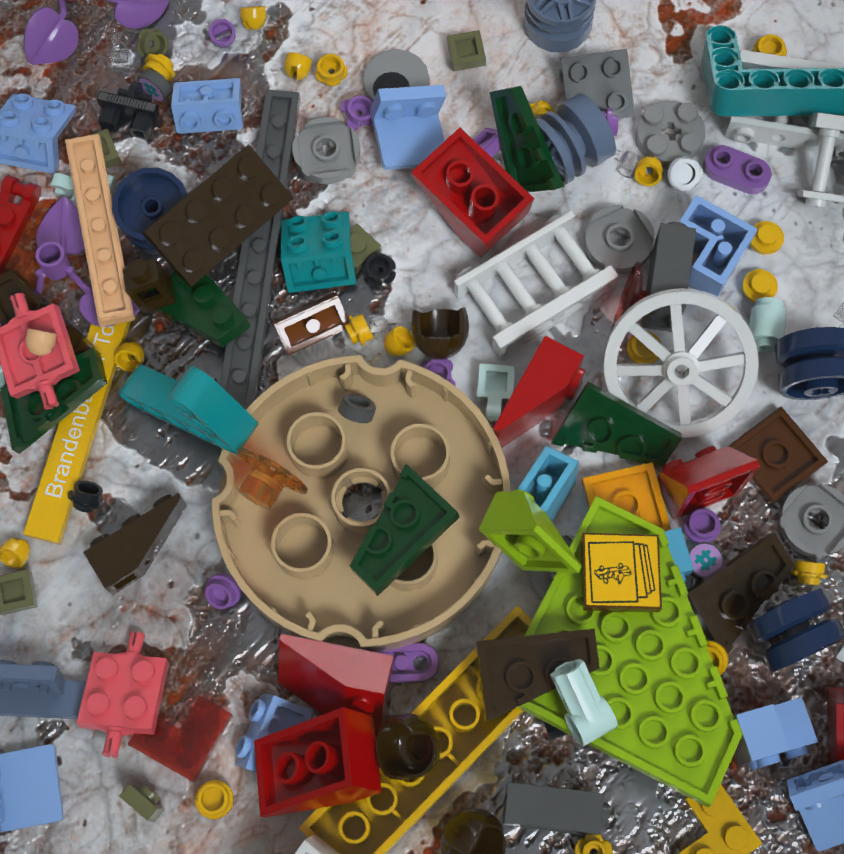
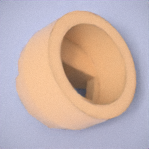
(40, 342)

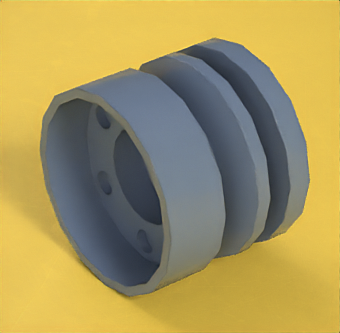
(558, 23)
(577, 136)

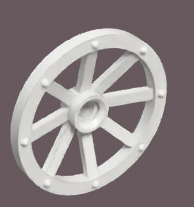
(684, 356)

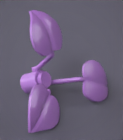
(53, 38)
(56, 237)

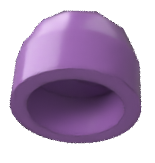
(219, 28)

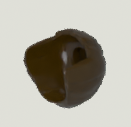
(440, 332)
(407, 747)
(473, 833)

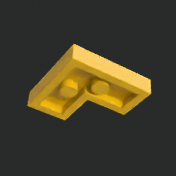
(724, 827)

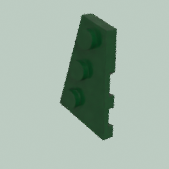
(204, 310)

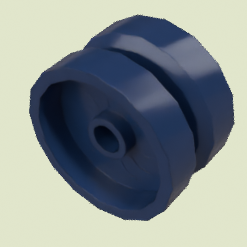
(143, 200)
(811, 363)
(794, 625)

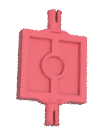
(32, 372)
(123, 694)

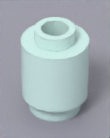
(767, 322)

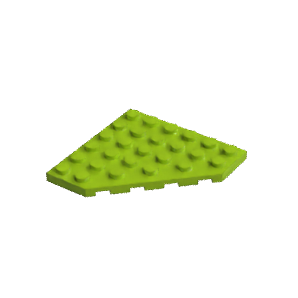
(650, 673)

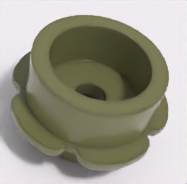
(159, 41)

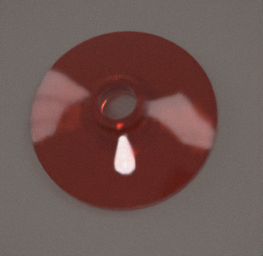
(632, 291)

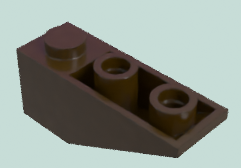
(130, 551)

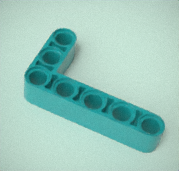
(765, 91)
(191, 404)

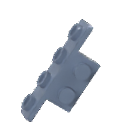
(38, 691)

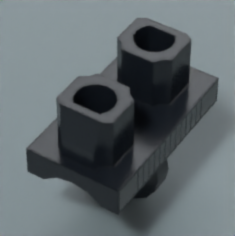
(129, 106)

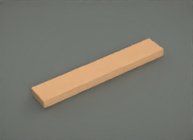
(99, 230)

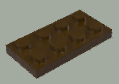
(218, 216)

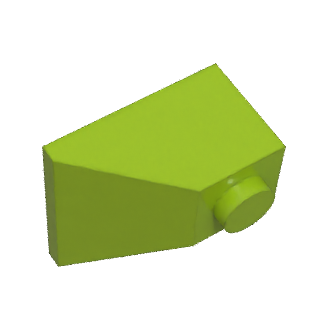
(527, 534)

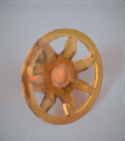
(262, 484)

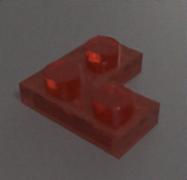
(190, 746)

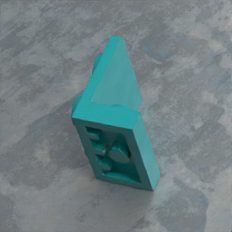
(317, 252)

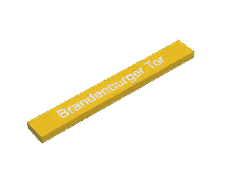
(72, 446)

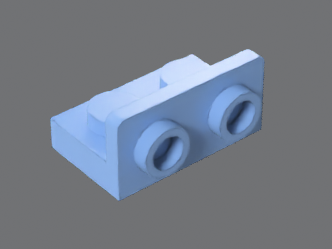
(207, 105)
(267, 716)

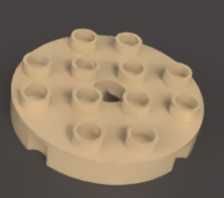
(300, 551)

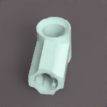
(587, 711)

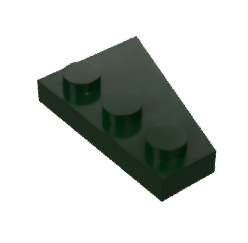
(522, 143)
(28, 418)
(615, 427)
(406, 527)

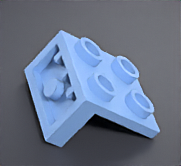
(407, 124)
(32, 131)
(29, 788)
(821, 803)

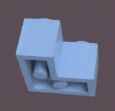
(720, 242)
(772, 732)

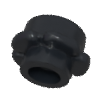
(377, 261)
(86, 496)

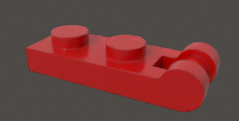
(13, 216)

